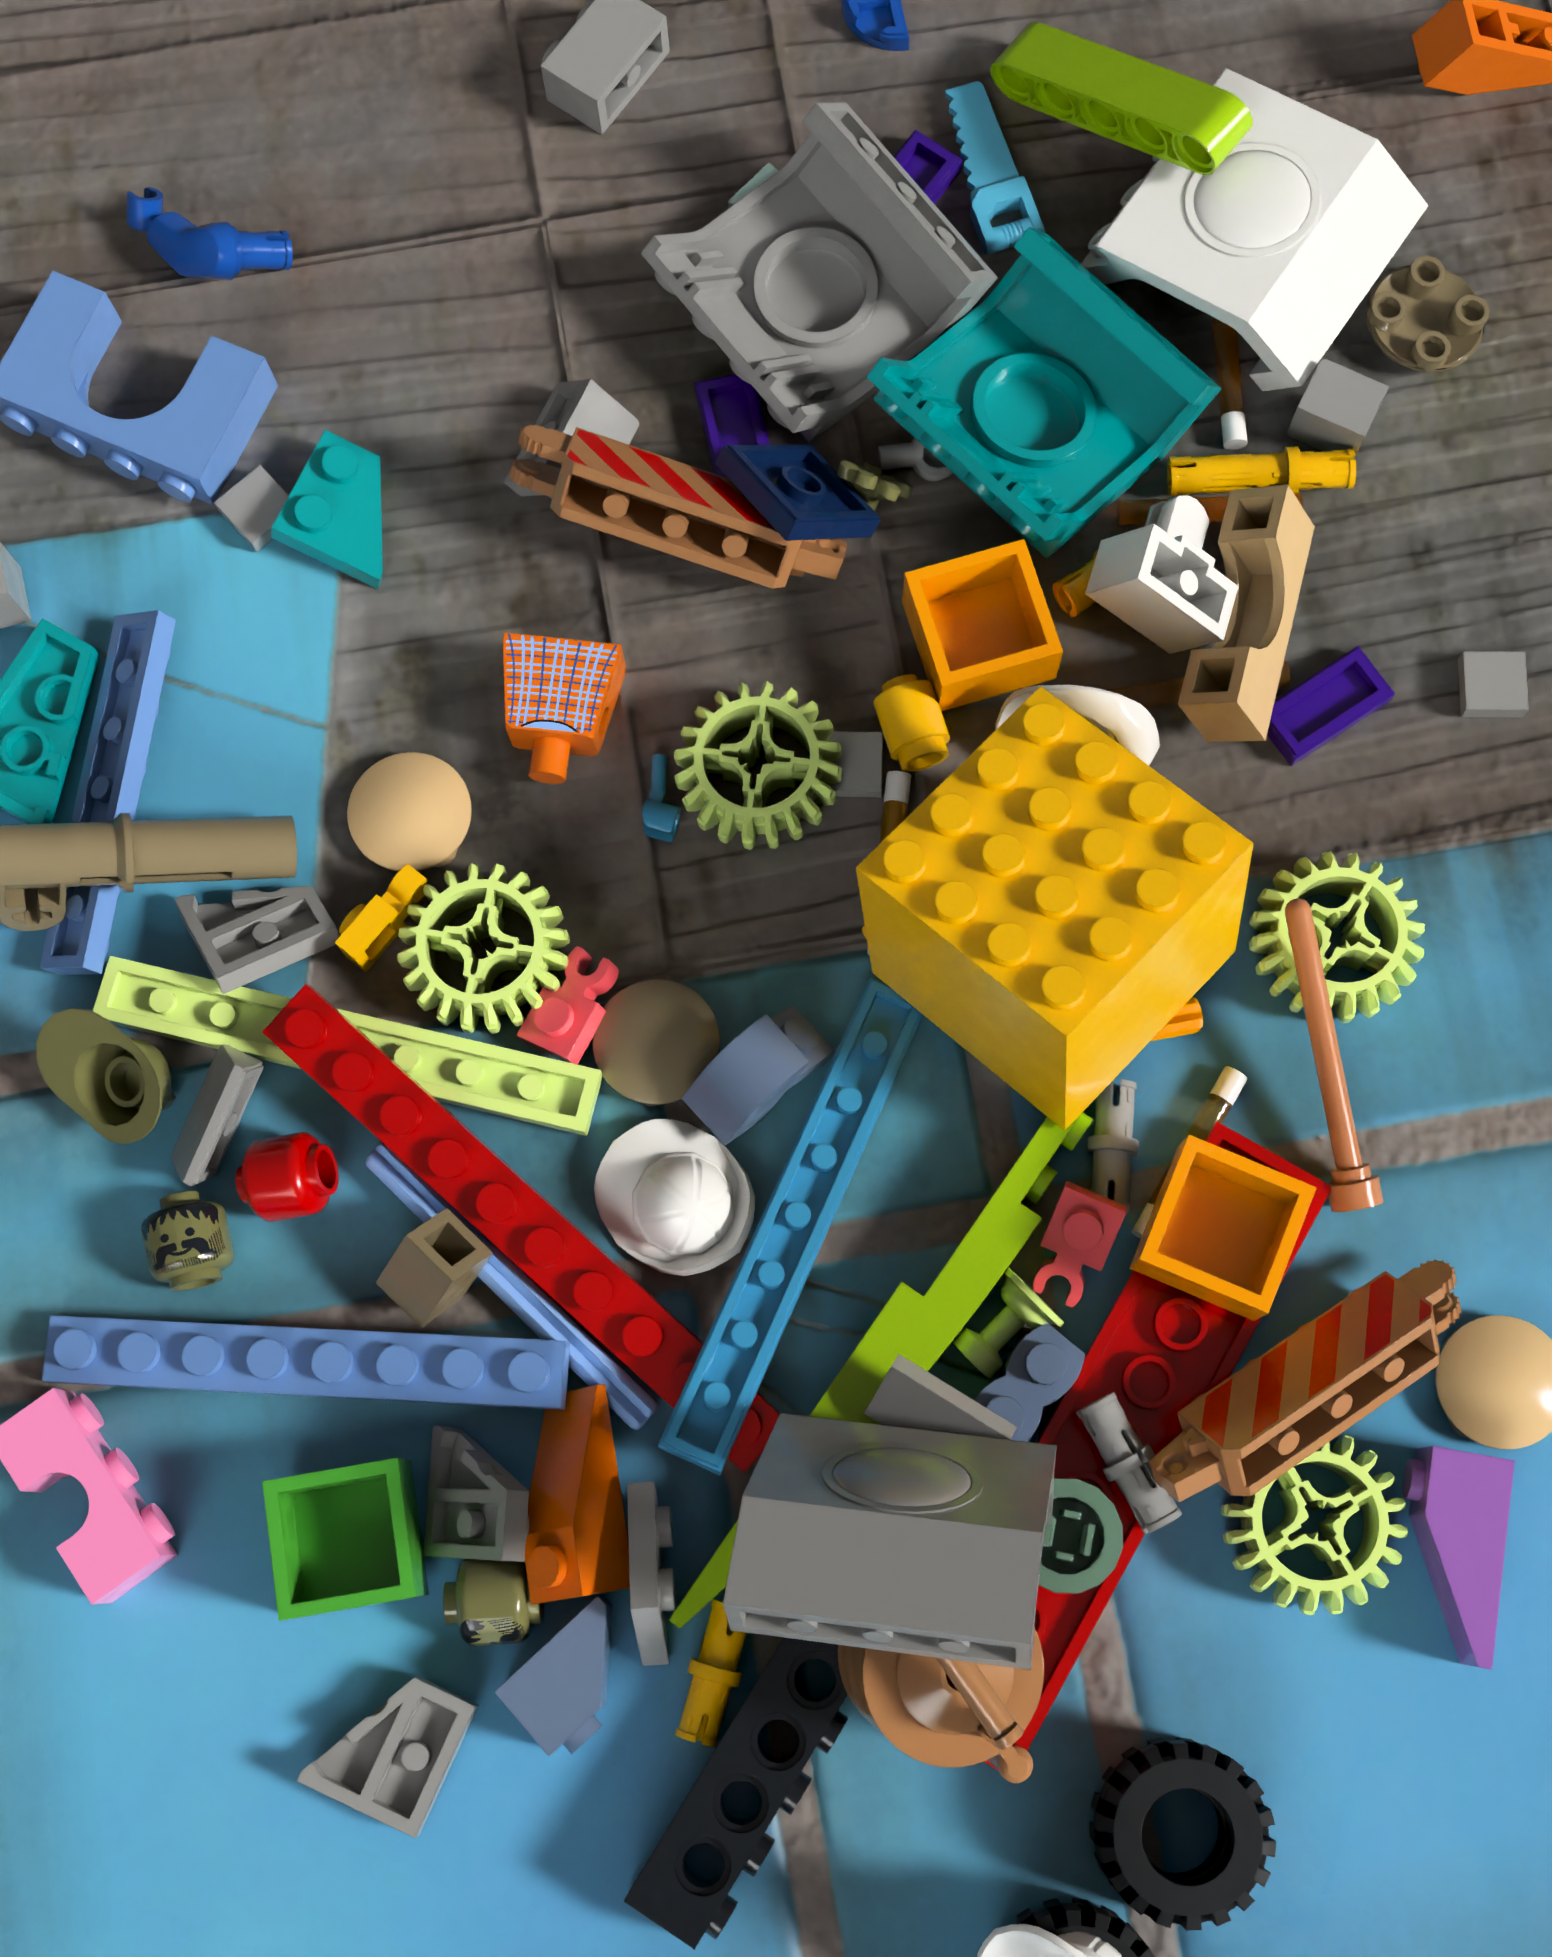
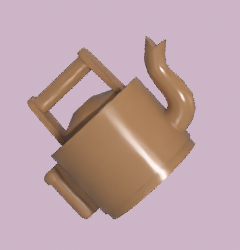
(942, 1724)

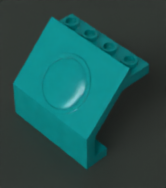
(1047, 395)

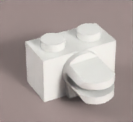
(1164, 579)

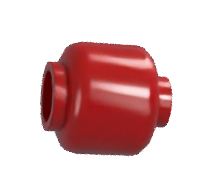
(287, 1176)

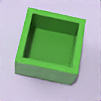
(344, 1538)

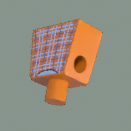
(559, 698)

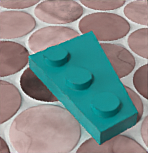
(41, 718)

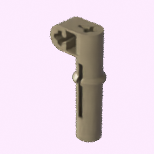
(49, 857)

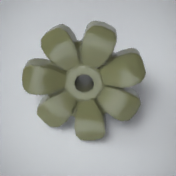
(871, 484)

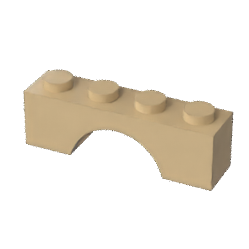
(1265, 553)

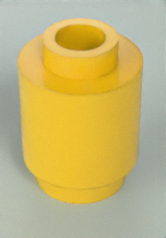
(912, 723)

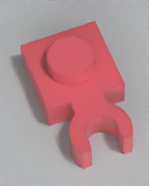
(570, 1014)
(1080, 1234)

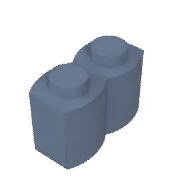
(1033, 1377)

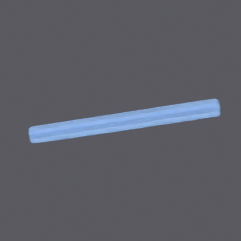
(523, 1295)

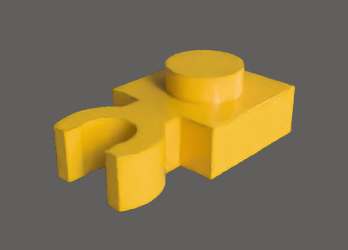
(374, 926)

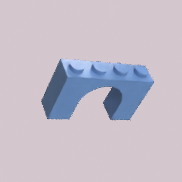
(182, 447)

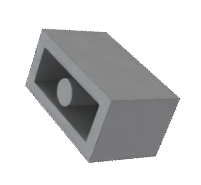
(604, 59)

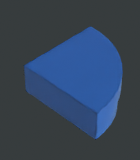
(877, 23)

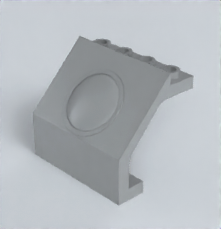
(823, 274)
(893, 1540)

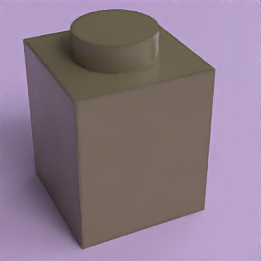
(433, 1267)

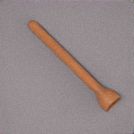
(1351, 1179)

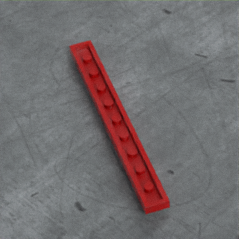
(501, 1204)

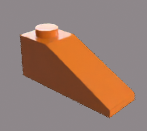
(1485, 47)
(576, 1504)

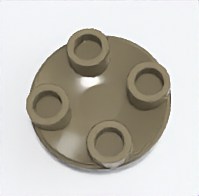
(1426, 316)
(655, 1041)

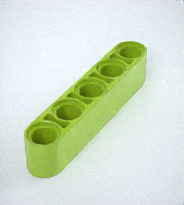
(1122, 97)

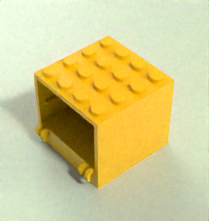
(1053, 905)

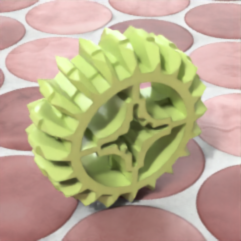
(735, 759)
(435, 935)
(1358, 945)
(1332, 1549)

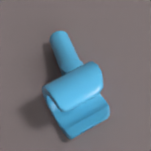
(659, 818)

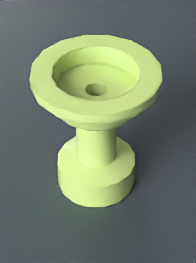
(1021, 1308)

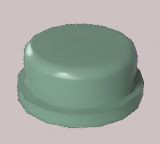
(1082, 1538)

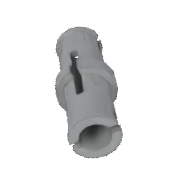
(1113, 1142)
(1128, 1463)

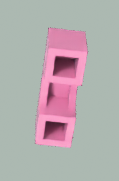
(121, 1535)

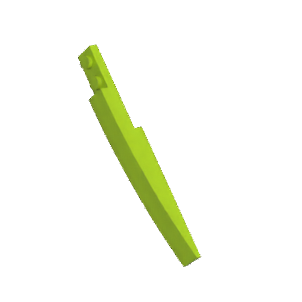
(925, 1325)

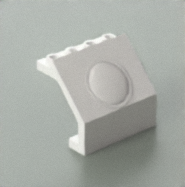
(1272, 238)

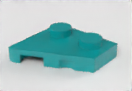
(337, 510)

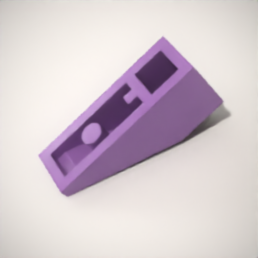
(1461, 1528)

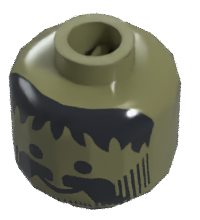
(187, 1241)
(491, 1603)

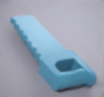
(990, 170)

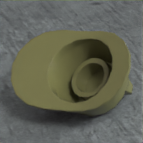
(104, 1074)

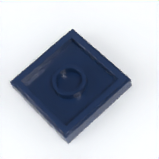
(798, 491)

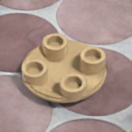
(409, 812)
(1497, 1382)

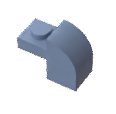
(756, 1072)

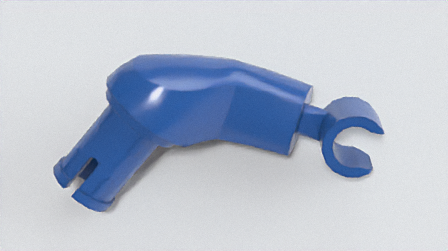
(206, 250)

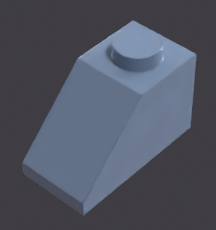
(564, 1682)

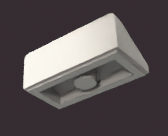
(215, 1114)

